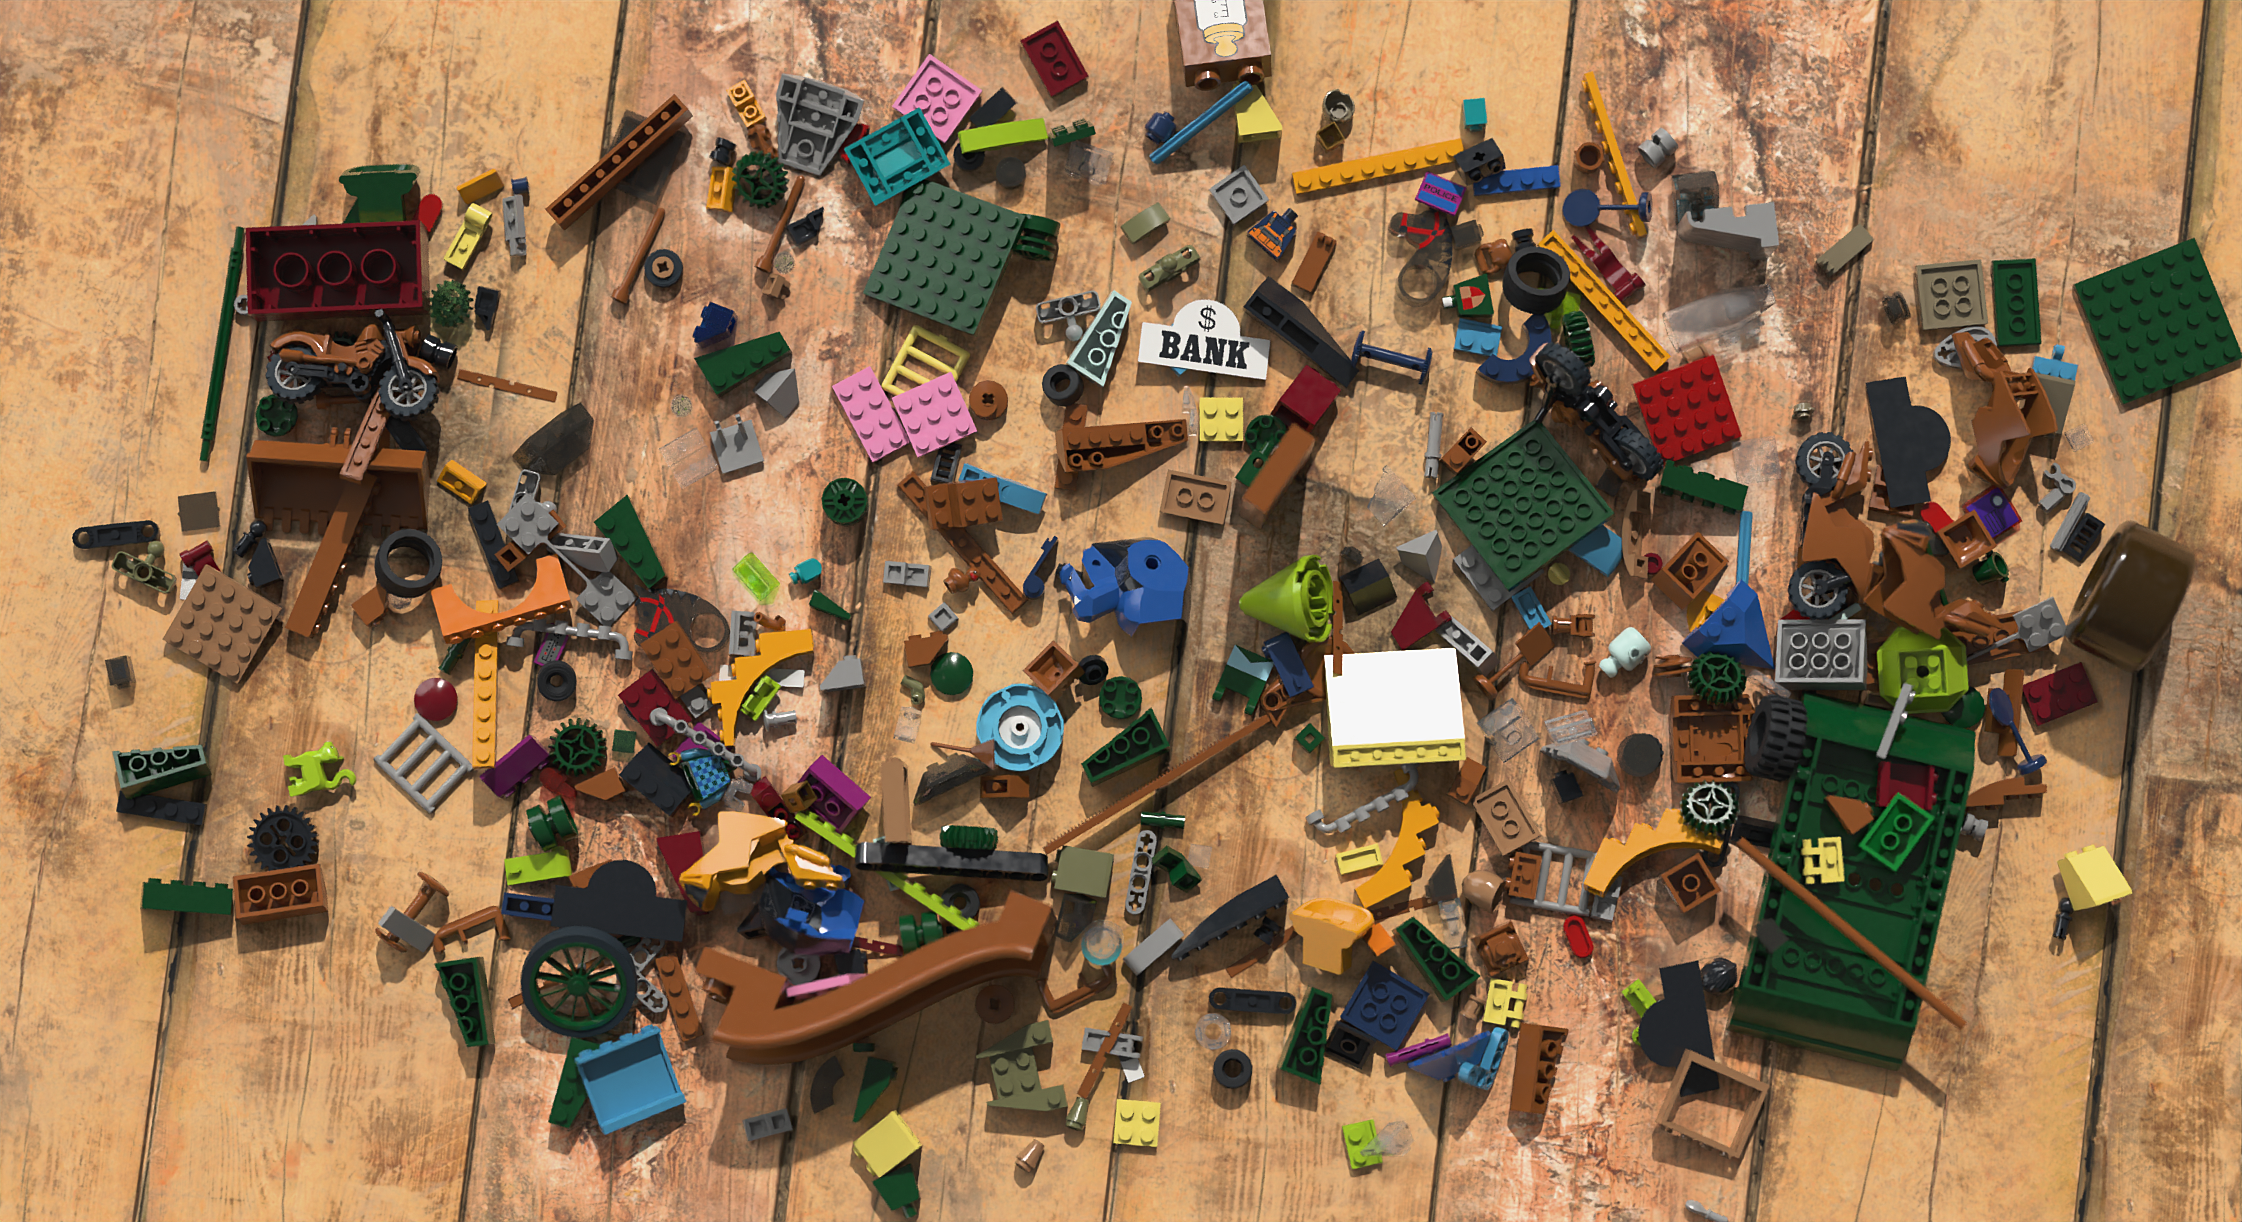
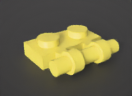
(1830, 860)
(1498, 1001)

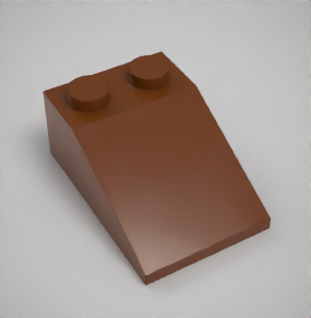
(1689, 570)

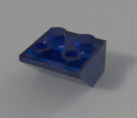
(715, 326)

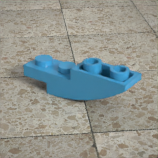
(1009, 490)

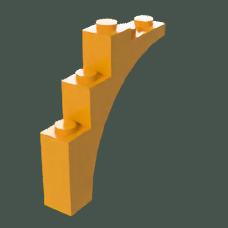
(731, 694)
(1643, 841)
(1392, 875)

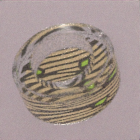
(784, 262)
(681, 406)

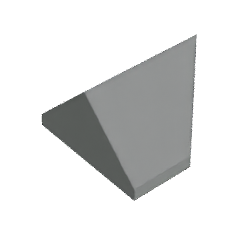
(779, 391)
(1422, 554)

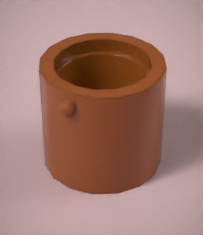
(1588, 158)

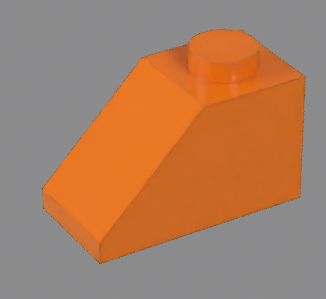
(1378, 939)

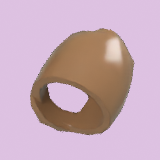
(1483, 890)

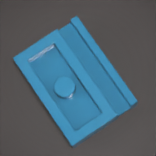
(1477, 337)

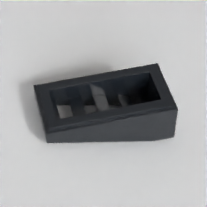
(953, 466)
(2089, 541)

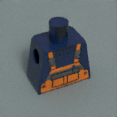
(1274, 233)

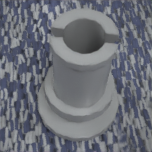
(777, 719)

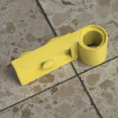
(468, 236)

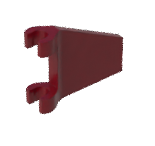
(1418, 619)

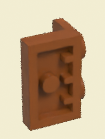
(1523, 875)

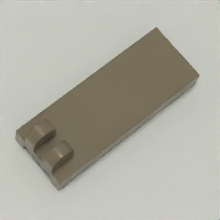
(1844, 250)

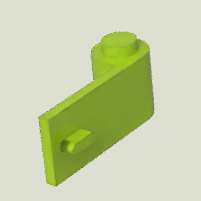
(538, 866)

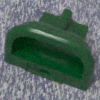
(380, 190)

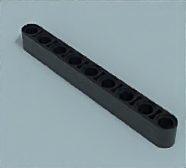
(951, 861)

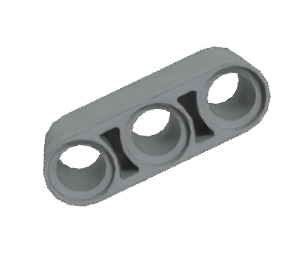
(1153, 946)

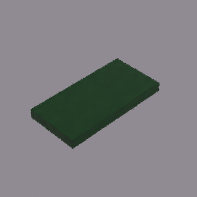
(2016, 302)

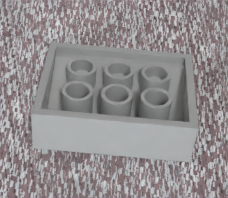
(1821, 655)

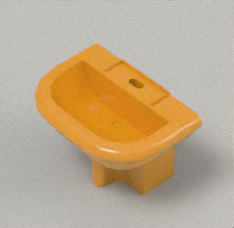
(1330, 931)

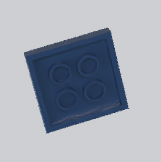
(1384, 1005)

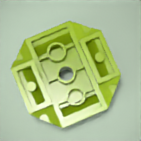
(1946, 664)

